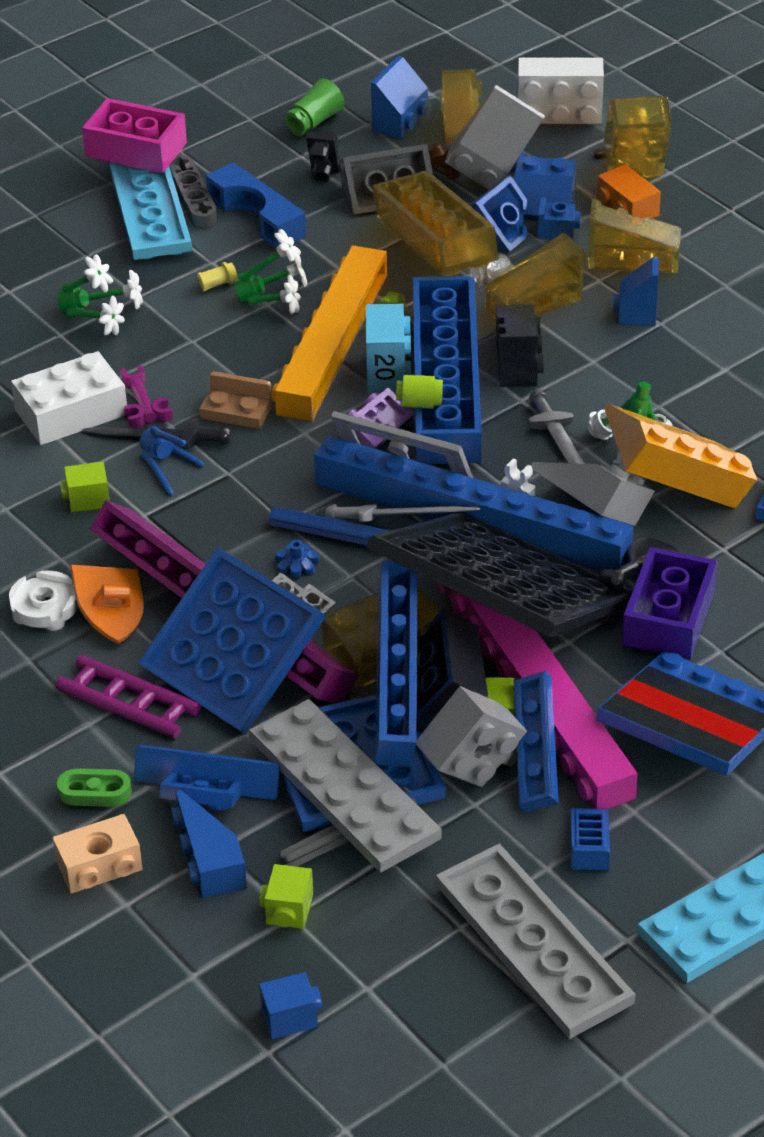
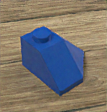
(505, 209)
(638, 295)

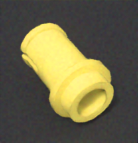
(217, 276)

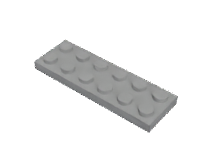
(345, 785)
(535, 941)

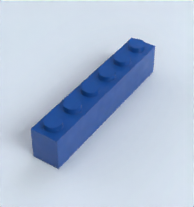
(396, 666)

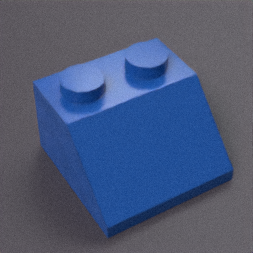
(398, 99)
(547, 179)

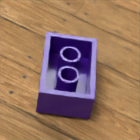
(669, 602)

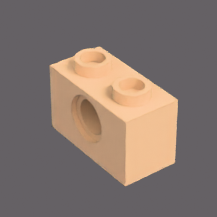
(97, 853)

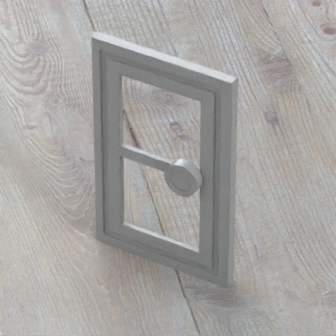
(454, 453)

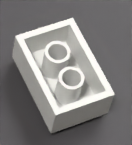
(563, 88)
(69, 397)

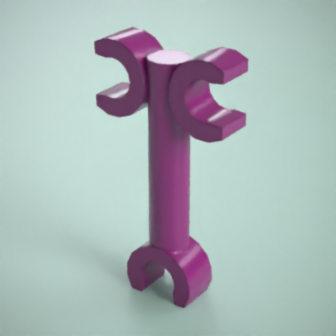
(144, 410)

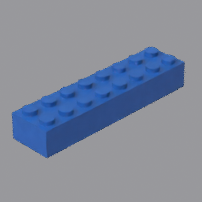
(449, 351)

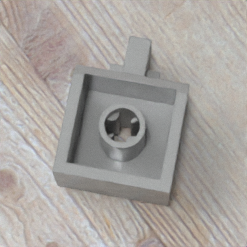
(471, 737)

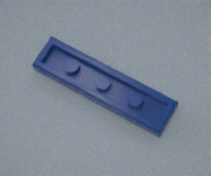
(537, 747)

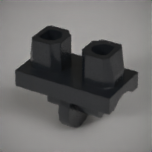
(323, 154)

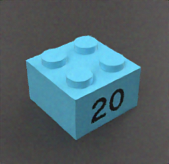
(387, 346)

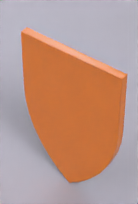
(109, 599)

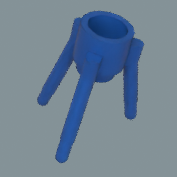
(159, 445)

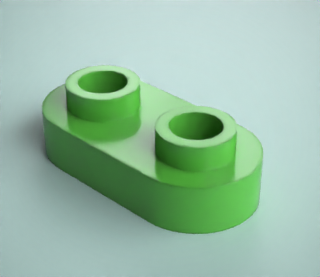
(94, 787)

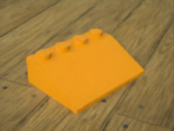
(680, 458)

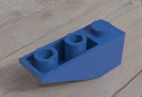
(213, 849)

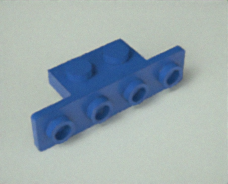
(206, 777)

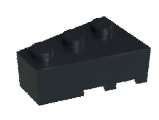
(518, 345)

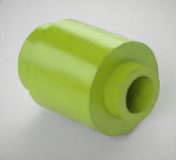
(419, 391)

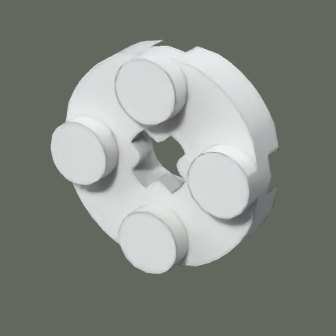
(47, 614)

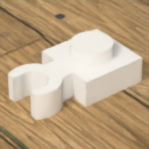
(517, 479)

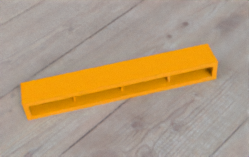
(330, 334)

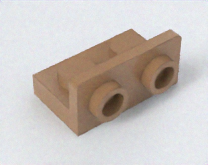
(237, 400)

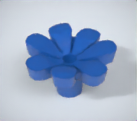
(297, 558)

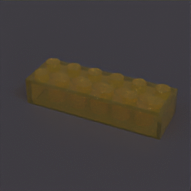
(436, 223)

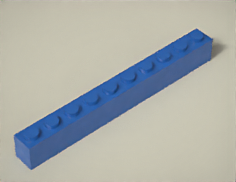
(406, 483)

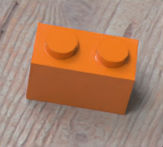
(628, 190)

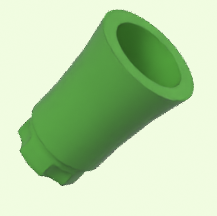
(314, 107)

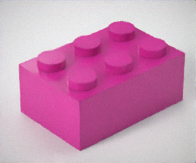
(134, 135)

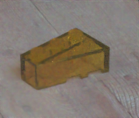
(458, 100)
(628, 241)
(546, 279)

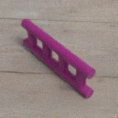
(135, 711)

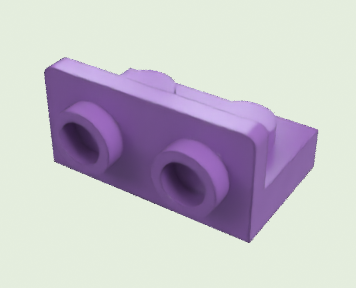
(382, 410)

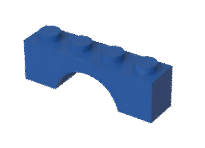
(238, 190)

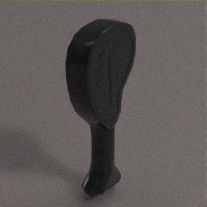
(635, 558)

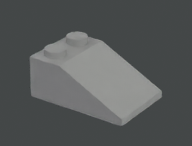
(493, 138)
(605, 490)

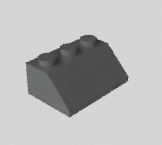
(365, 170)

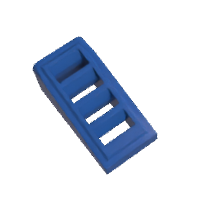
(583, 849)

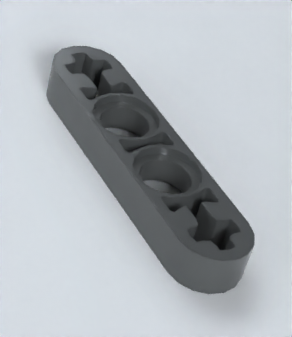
(191, 191)

